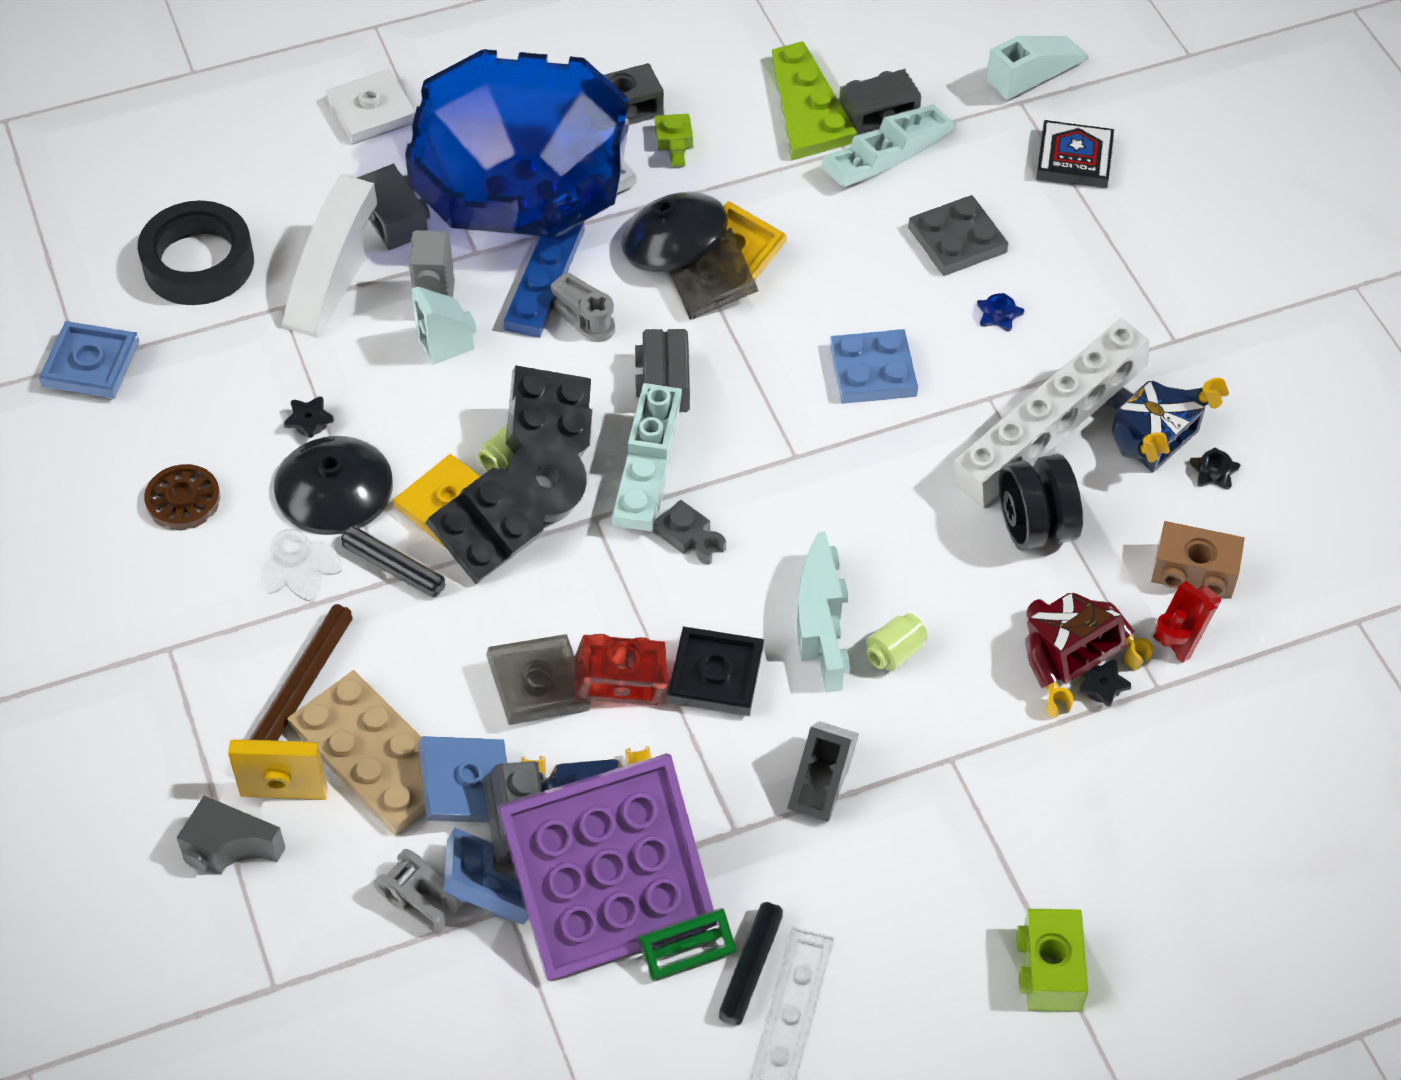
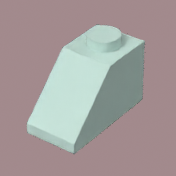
(442, 325)

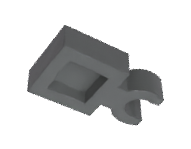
(687, 528)

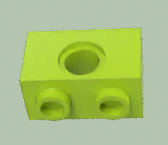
(1057, 935)

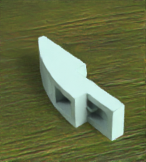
(647, 457)
(820, 611)

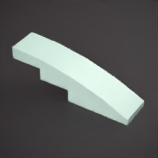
(895, 142)

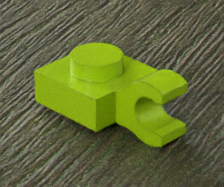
(675, 135)

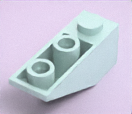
(1030, 61)

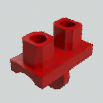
(1186, 619)

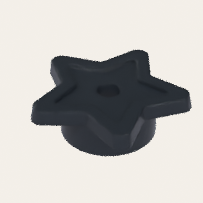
(312, 425)
(1216, 459)
(1104, 692)

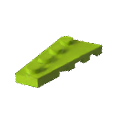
(809, 106)

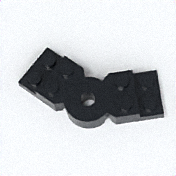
(508, 507)

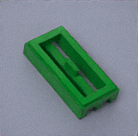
(650, 954)

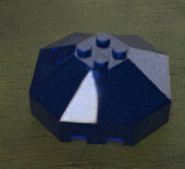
(518, 143)

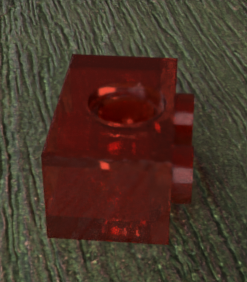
(638, 682)

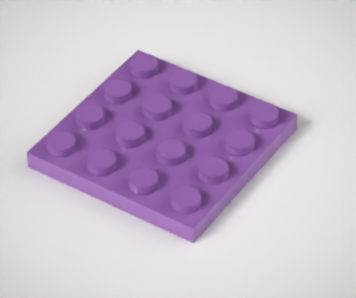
(605, 864)

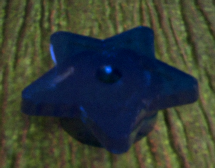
(1003, 303)

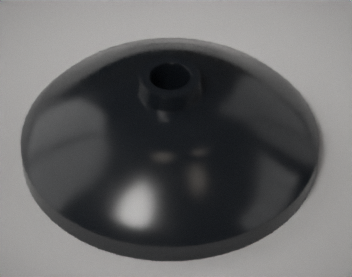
(674, 231)
(338, 497)

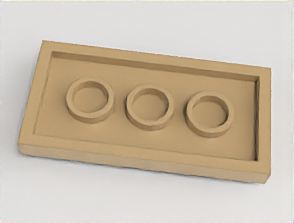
(366, 748)

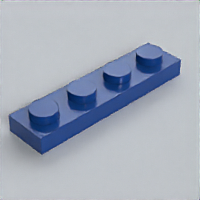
(534, 297)

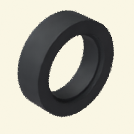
(191, 219)

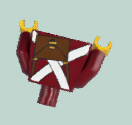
(1075, 637)

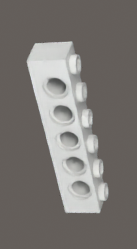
(1053, 409)

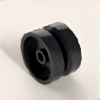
(1040, 502)

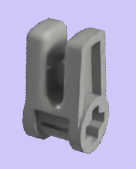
(584, 307)
(406, 880)

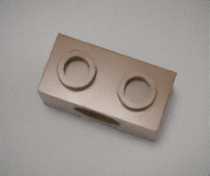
(1198, 557)

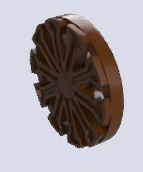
(182, 496)

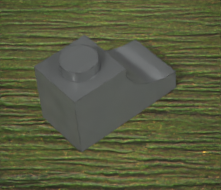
(822, 770)
(224, 835)

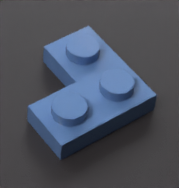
(472, 879)

